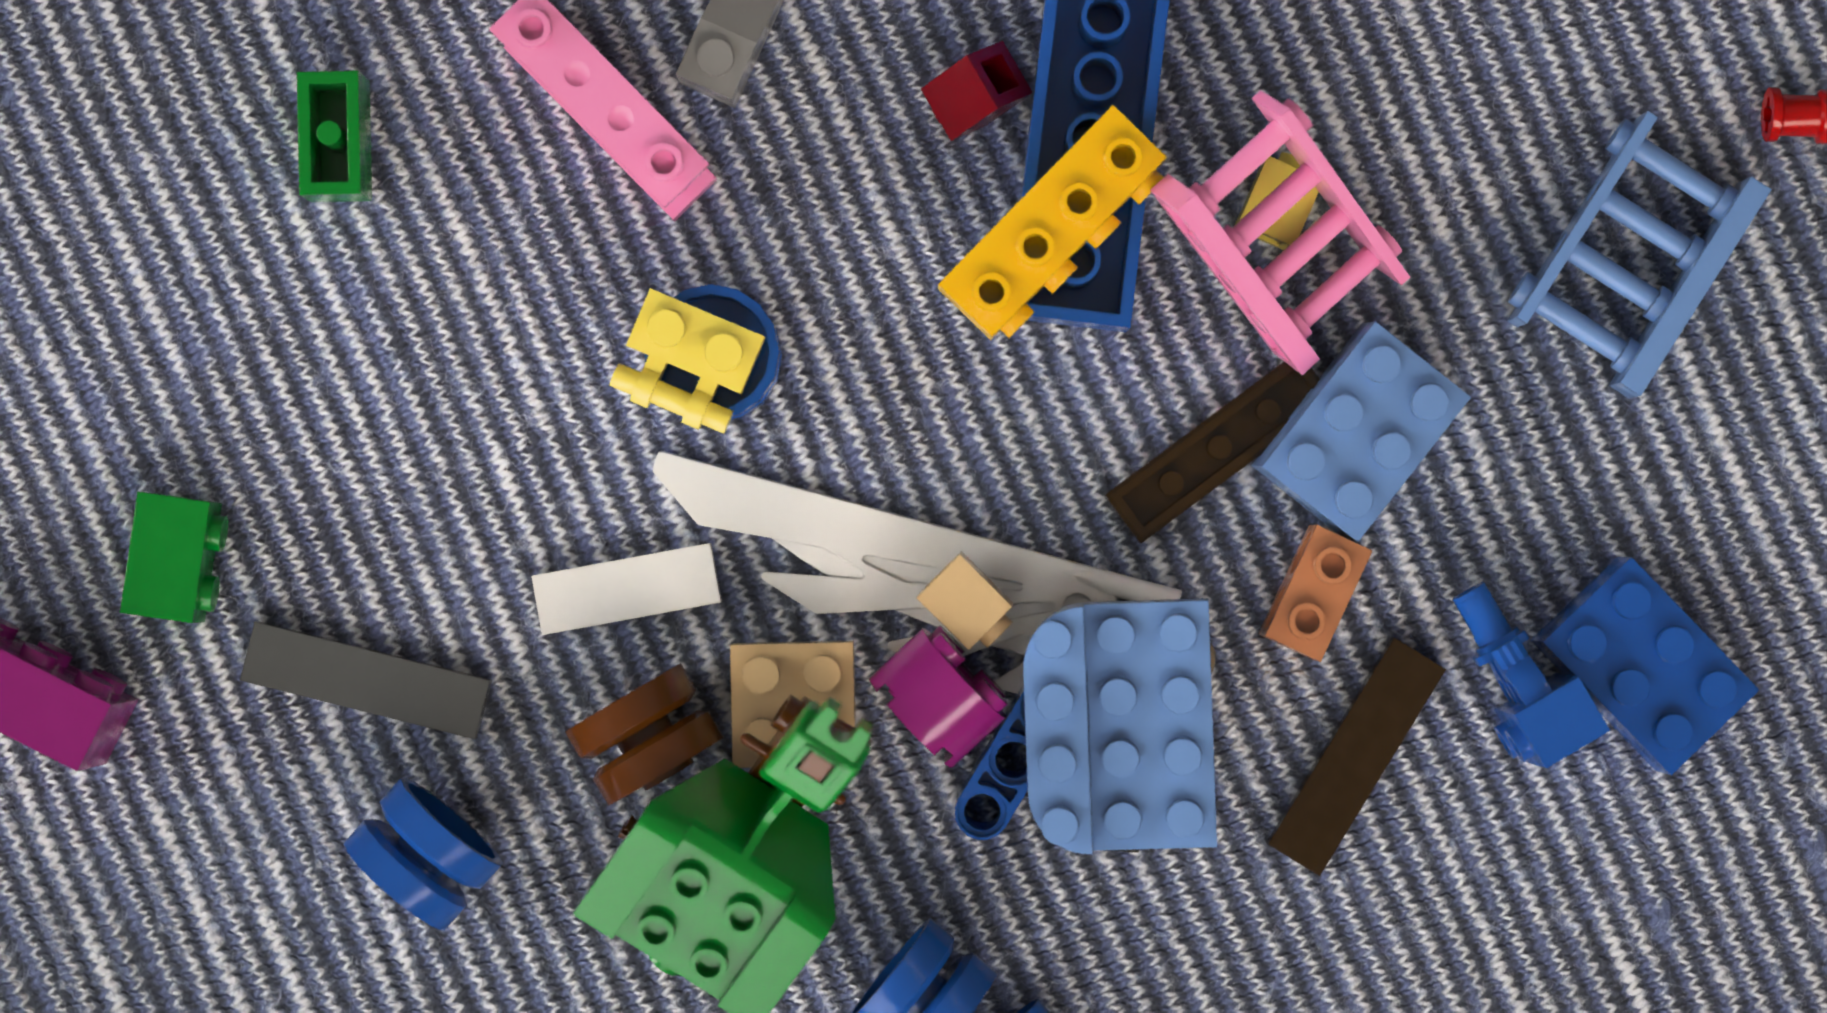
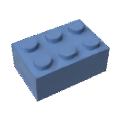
(1361, 431)

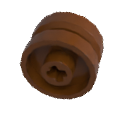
(645, 735)

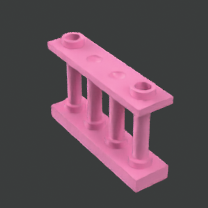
(604, 104)
(1227, 247)

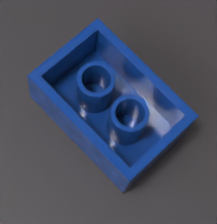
(1645, 665)

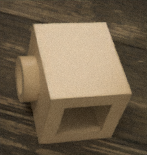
(967, 603)

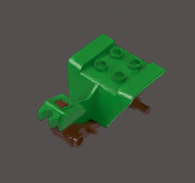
(730, 868)

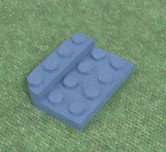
(1122, 726)

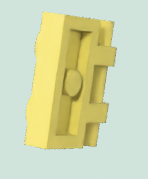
(692, 342)

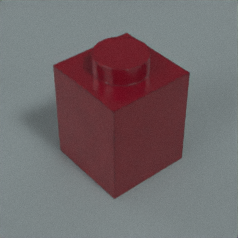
(976, 90)

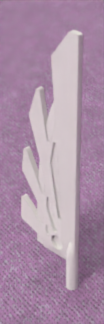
(887, 558)

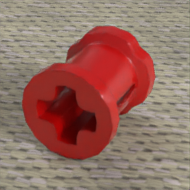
(1794, 115)

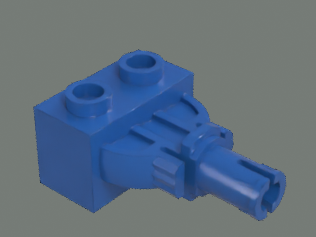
(1542, 715)

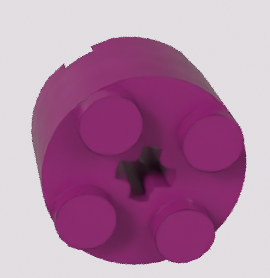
(940, 696)

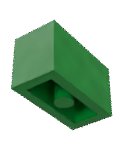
(334, 136)
(173, 558)

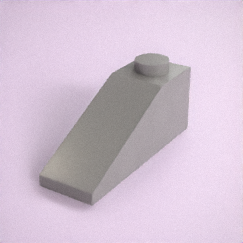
(727, 47)

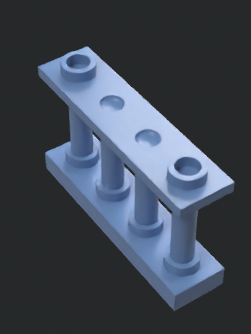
(1663, 307)

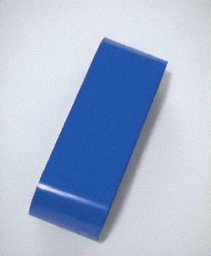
(993, 780)

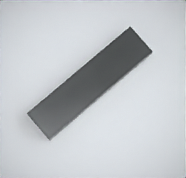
(366, 680)

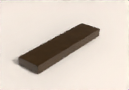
(1209, 452)
(1356, 756)

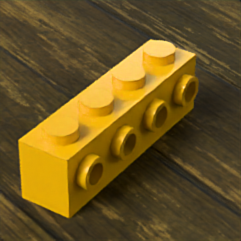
(1052, 223)

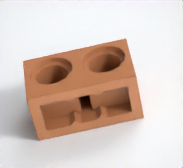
(1315, 592)

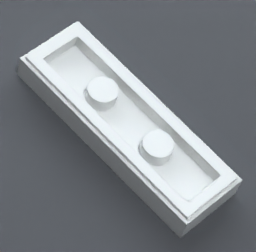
(626, 589)

